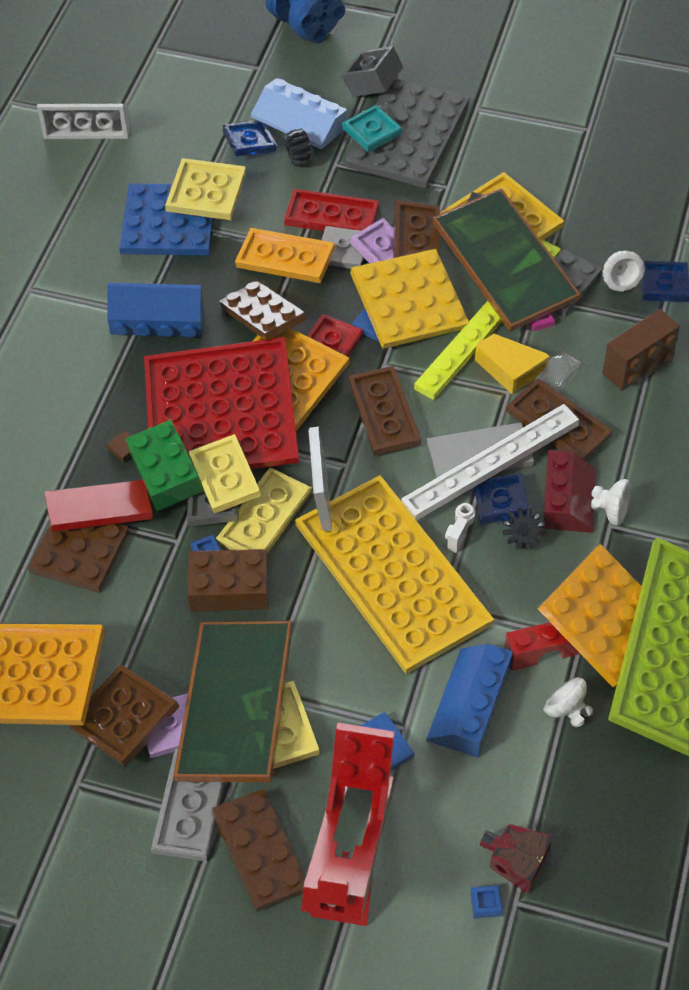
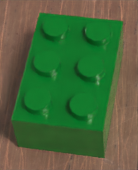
(164, 465)

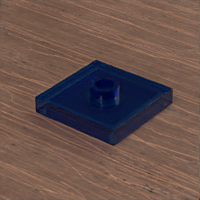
(249, 138)
(665, 281)
(499, 496)

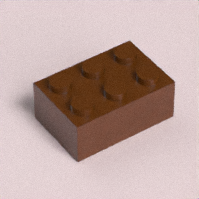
(640, 349)
(228, 580)

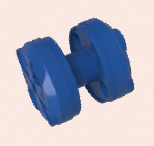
(308, 18)

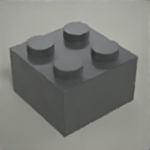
(372, 71)

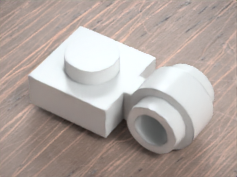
(456, 533)

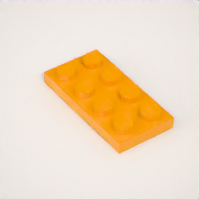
(285, 255)

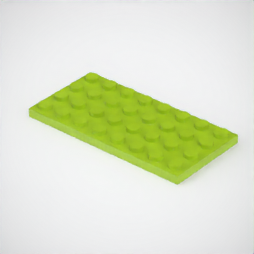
(655, 667)

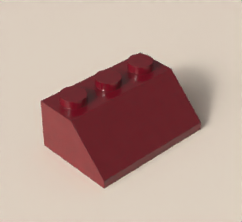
(568, 493)

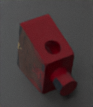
(517, 854)

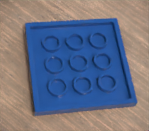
(155, 231)

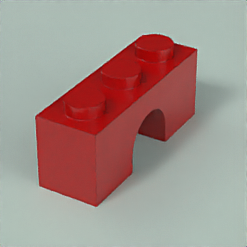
(533, 642)

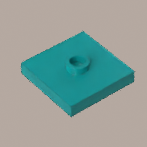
(372, 128)

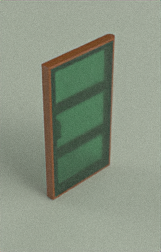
(506, 259)
(234, 702)

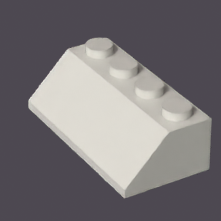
(84, 121)

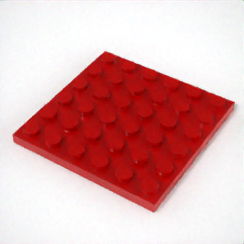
(227, 393)

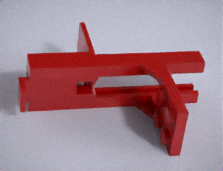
(337, 885)

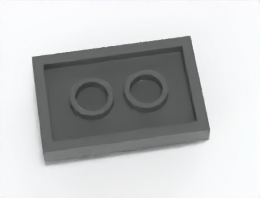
(580, 272)

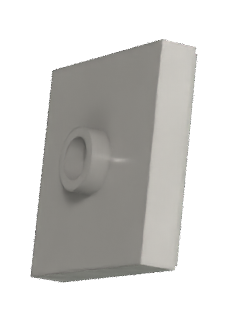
(344, 254)

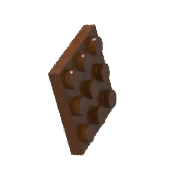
(79, 555)
(125, 715)

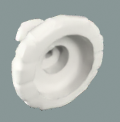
(625, 276)
(613, 501)
(569, 702)

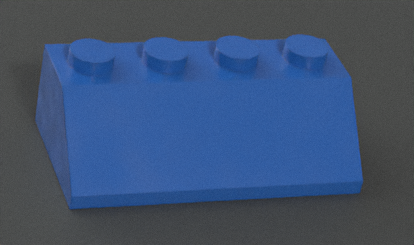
(155, 309)
(470, 698)

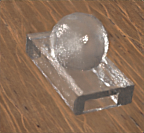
(560, 370)

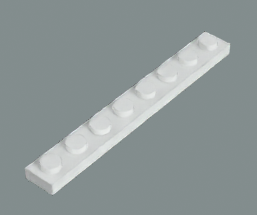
(490, 462)

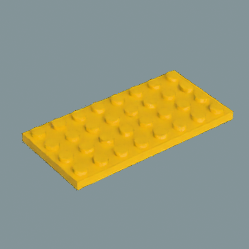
(395, 575)

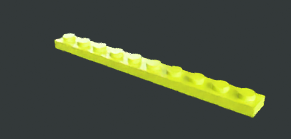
(463, 347)

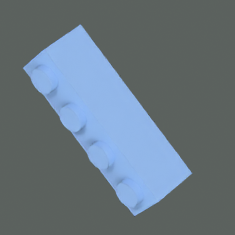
(293, 108)

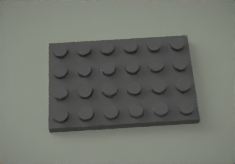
(428, 125)

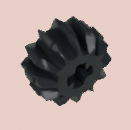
(298, 147)
(531, 532)

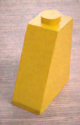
(510, 361)

